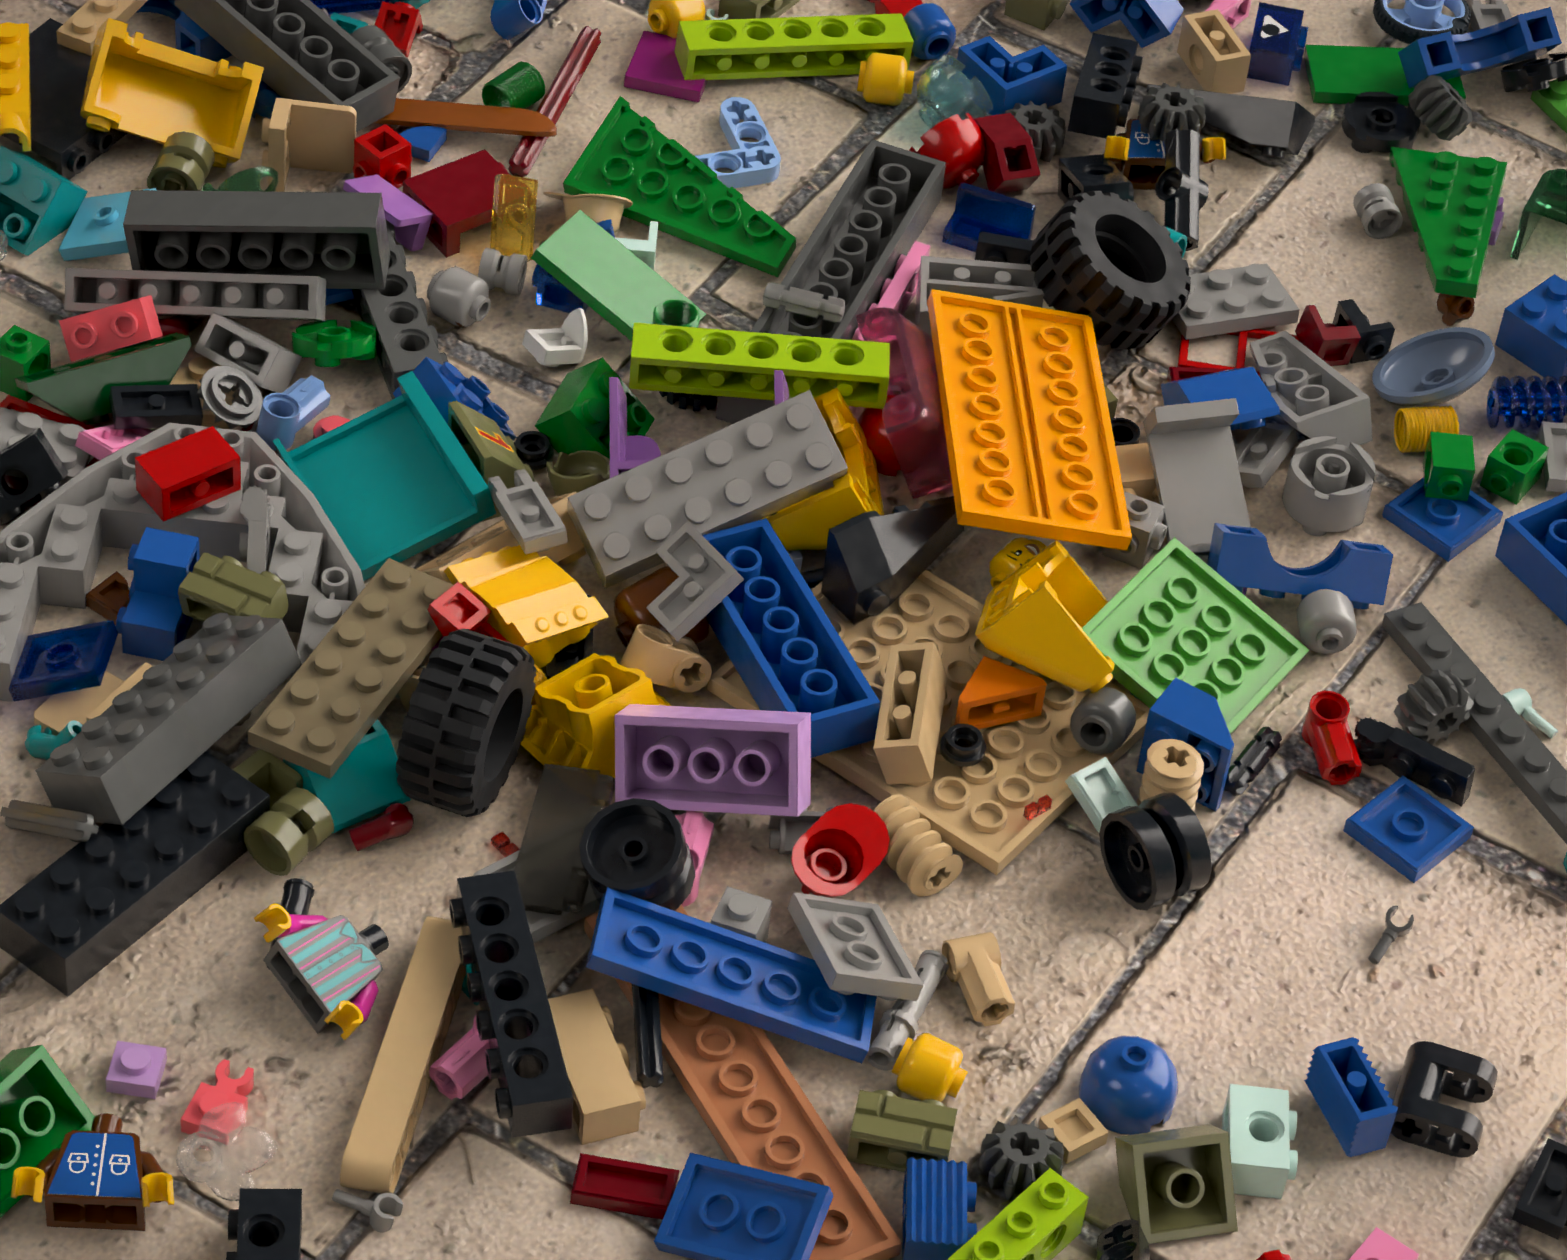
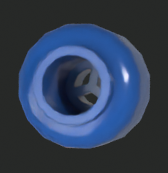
(930, 31)

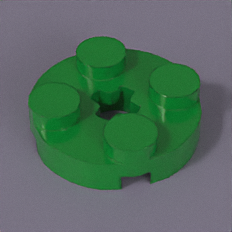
(331, 342)

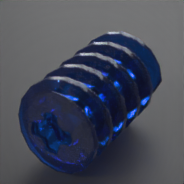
(1526, 399)

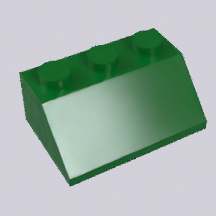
(35, 1113)

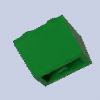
(580, 411)

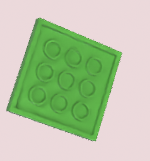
(1194, 627)

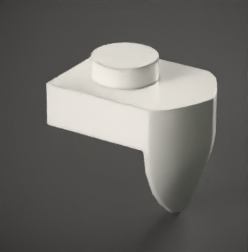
(561, 344)

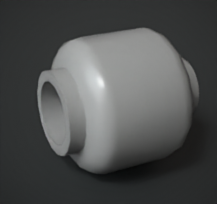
(458, 296)
(1326, 618)

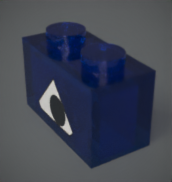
(1277, 44)

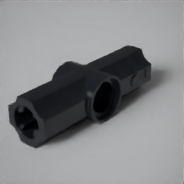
(1181, 185)

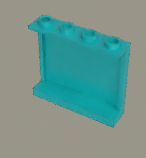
(392, 479)

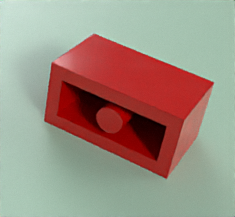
(188, 473)

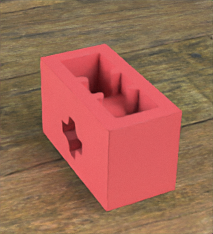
(111, 328)

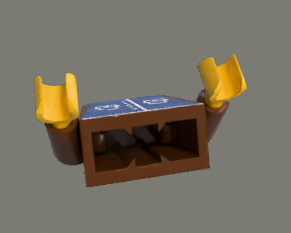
(1145, 159)
(96, 1179)

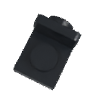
(1374, 339)

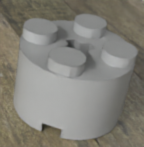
(1328, 485)

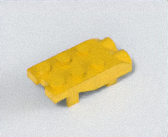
(15, 82)

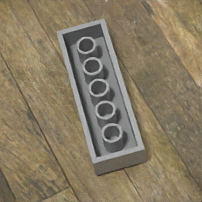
(710, 483)

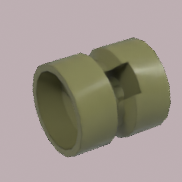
(182, 163)
(288, 831)

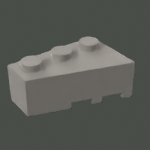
(976, 278)

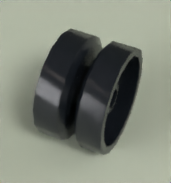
(1155, 851)
(639, 852)

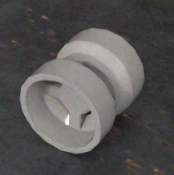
(1377, 211)
(503, 271)

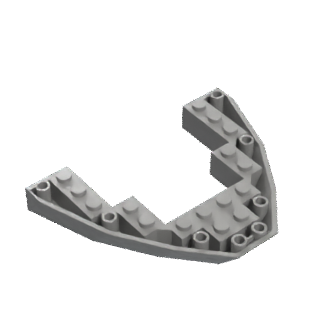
(57, 543)

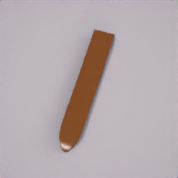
(470, 118)

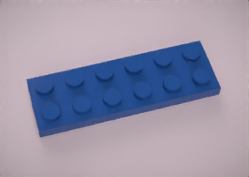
(727, 975)

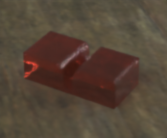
(1035, 809)
(503, 845)

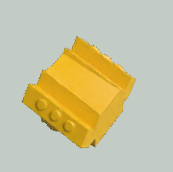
(529, 600)
(578, 709)

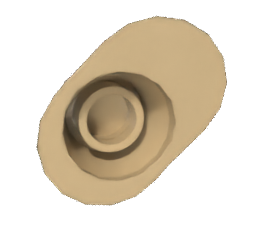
(596, 206)

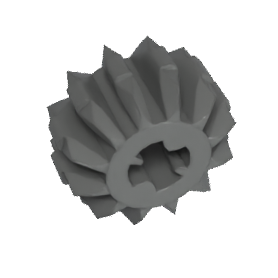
(1440, 107)
(1170, 109)
(1043, 126)
(1434, 706)
(1019, 1155)

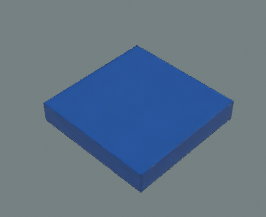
(1442, 524)
(1408, 829)

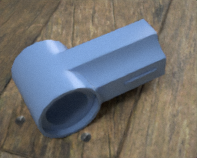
(290, 411)

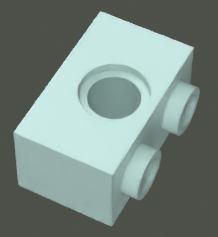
(1259, 1139)

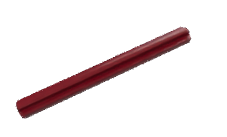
(556, 98)

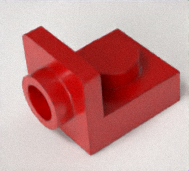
(400, 24)

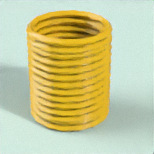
(1414, 426)

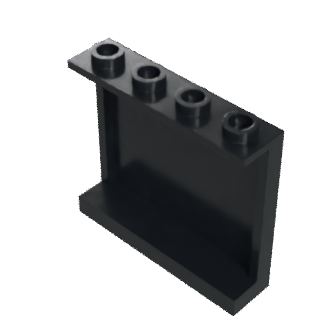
(57, 95)

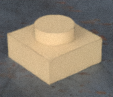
(1076, 1129)

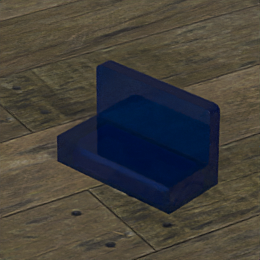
(987, 212)

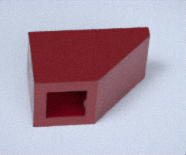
(1009, 154)

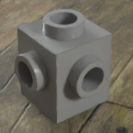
(1146, 531)

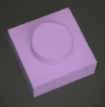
(136, 1069)

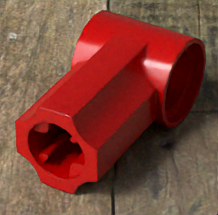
(1331, 738)

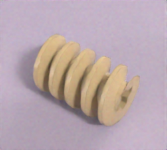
(1172, 768)
(916, 850)

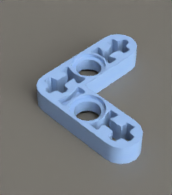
(759, 158)

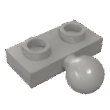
(1263, 453)

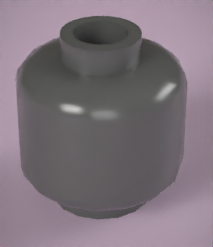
(1103, 721)

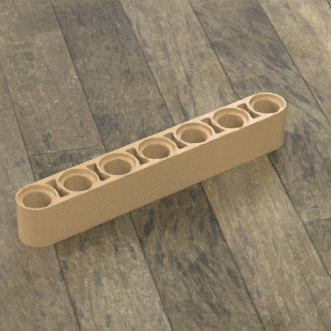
(402, 1067)

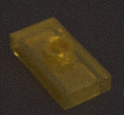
(513, 215)

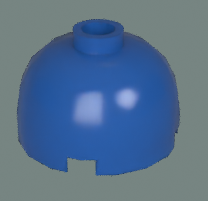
(1129, 1085)

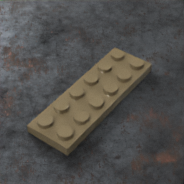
(353, 671)

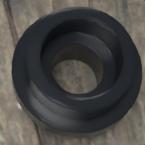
(534, 449)
(963, 745)

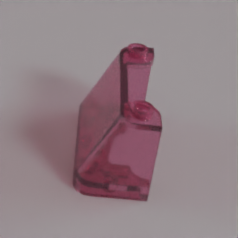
(916, 416)

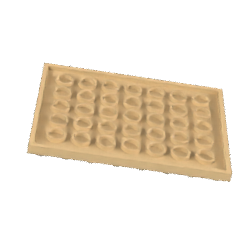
(970, 806)

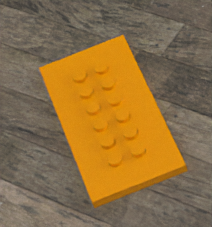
(1027, 421)

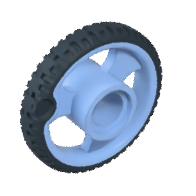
(1422, 18)

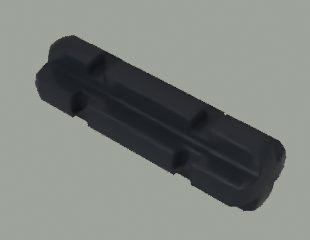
(1252, 760)

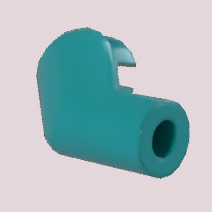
(41, 744)

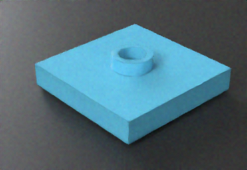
(97, 228)

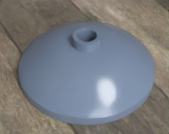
(1434, 366)

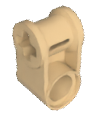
(666, 660)

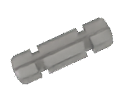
(804, 302)

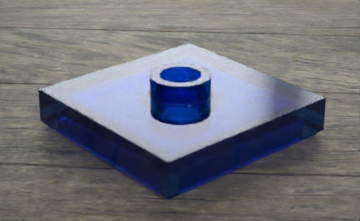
(63, 660)

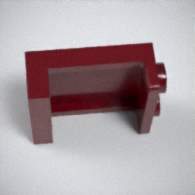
(457, 196)

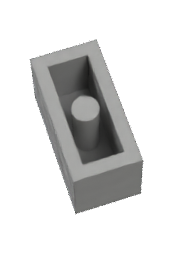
(248, 351)

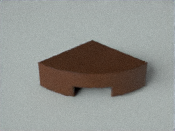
(109, 597)

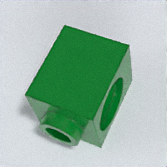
(21, 355)
(1448, 466)
(1514, 466)

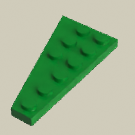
(676, 191)
(1453, 212)

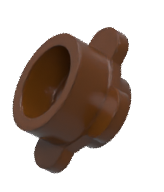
(1454, 308)

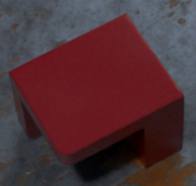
(1328, 342)

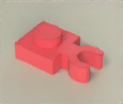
(210, 1096)

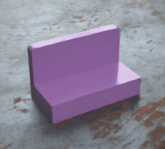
(408, 217)

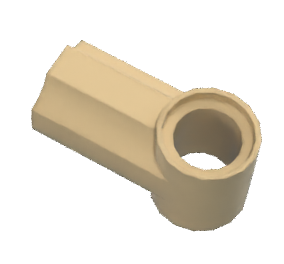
(977, 968)

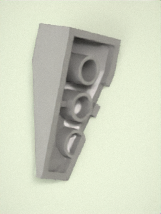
(1312, 392)

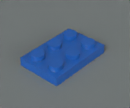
(741, 1213)

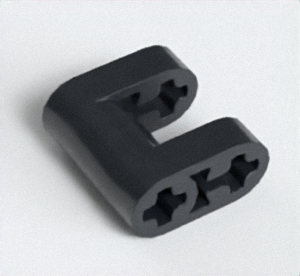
(1419, 1092)

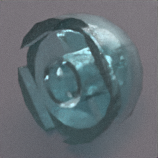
(948, 92)

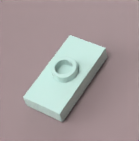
(1099, 791)

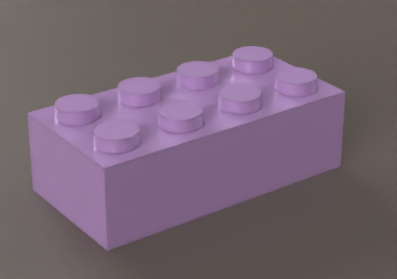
(714, 759)

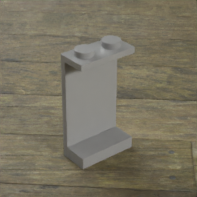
(1196, 470)

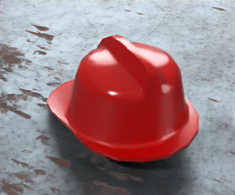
(840, 850)

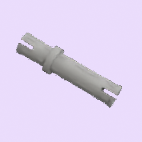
(902, 1018)

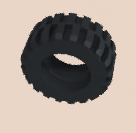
(1111, 264)
(465, 722)

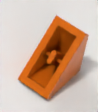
(999, 695)

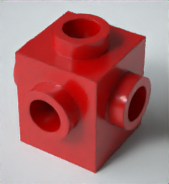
(383, 154)

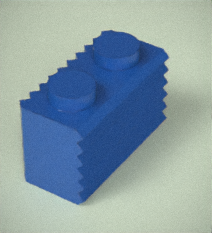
(1351, 1096)
(936, 1209)

